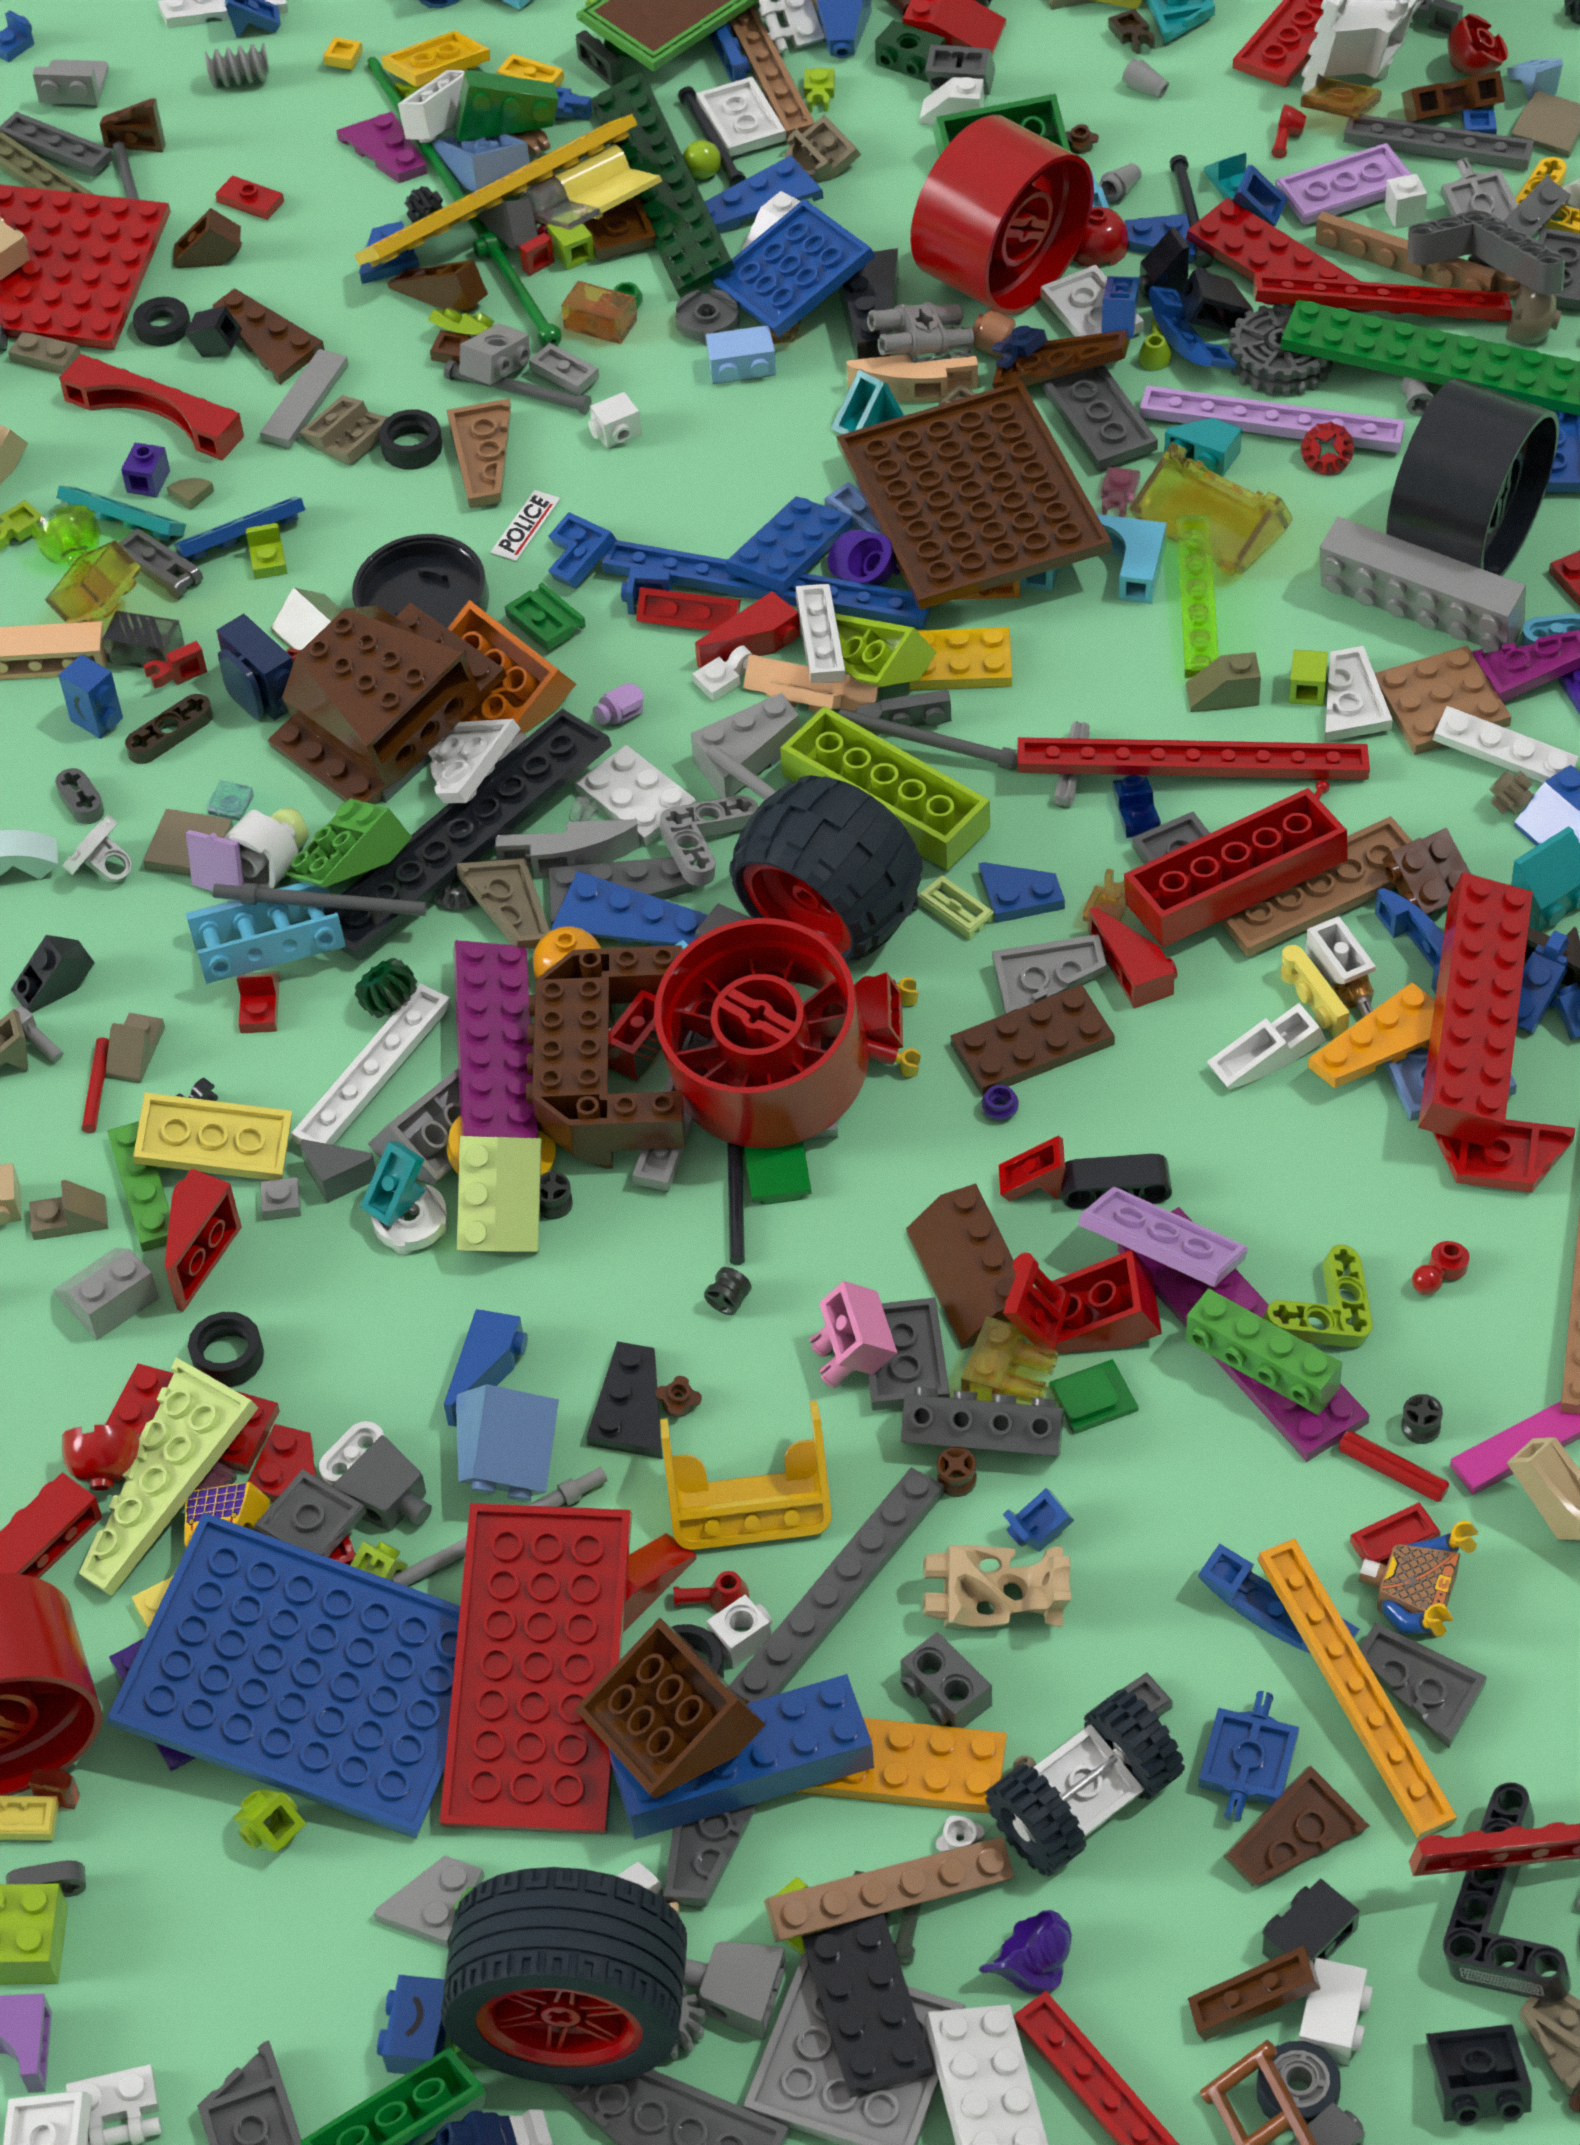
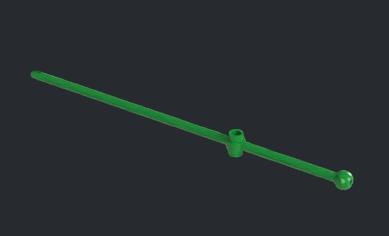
(487, 243)

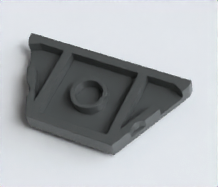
(251, 2106)

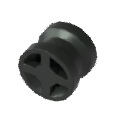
(555, 1184)
(727, 1290)
(1415, 1411)

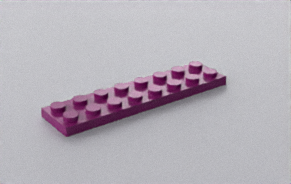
(493, 1039)
(1299, 1426)

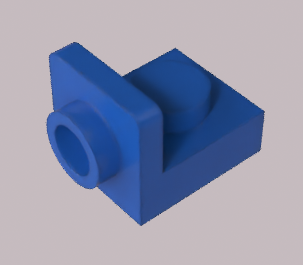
(15, 37)

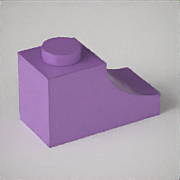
(26, 2036)

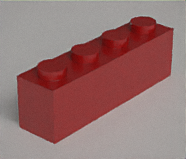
(47, 1527)

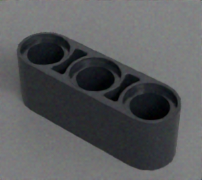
(1139, 1174)

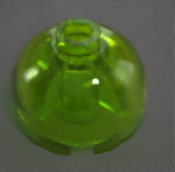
(67, 534)

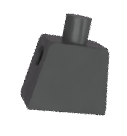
(386, 1486)

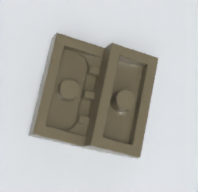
(1550, 123)
(344, 430)

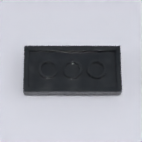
(867, 2005)

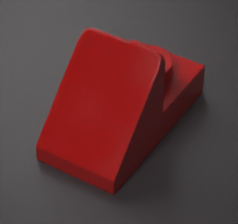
(258, 1001)
(1033, 1169)

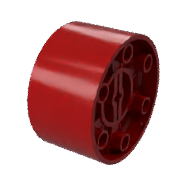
(1001, 214)
(762, 1032)
(45, 1683)

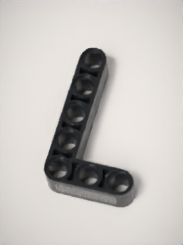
(1491, 1901)

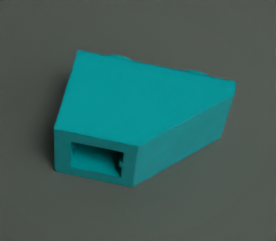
(1208, 441)

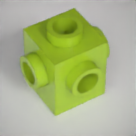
(268, 1820)

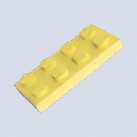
(212, 1137)

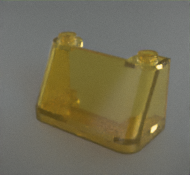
(1240, 520)

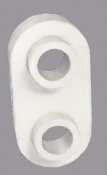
(348, 1450)

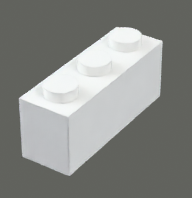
(432, 107)

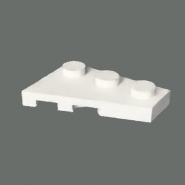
(1354, 697)

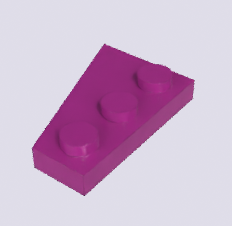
(385, 143)
(1530, 666)

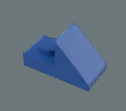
(258, 12)

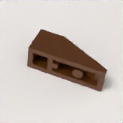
(443, 285)

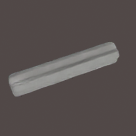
(1068, 783)

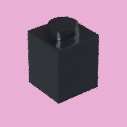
(213, 331)

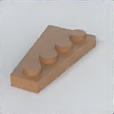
(481, 448)

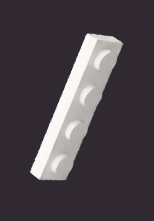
(820, 633)
(1501, 745)

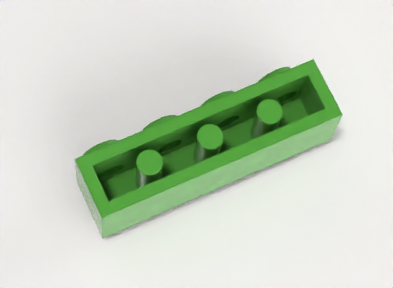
(1263, 1351)

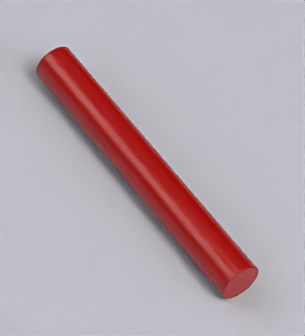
(95, 1085)

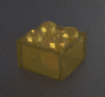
(94, 584)

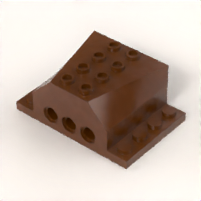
(378, 698)

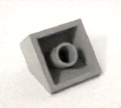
(108, 1291)

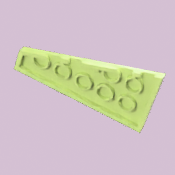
(174, 1455)

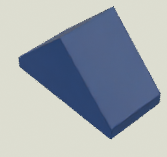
(1260, 196)

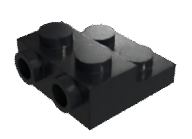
(1479, 2074)

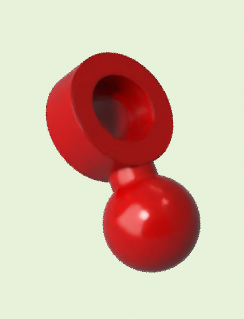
(1447, 1261)

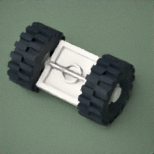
(1085, 1782)

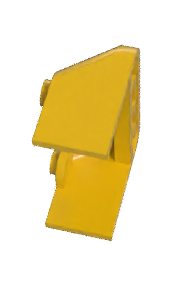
(749, 1507)

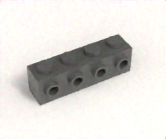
(981, 1423)

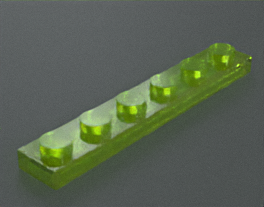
(1197, 593)

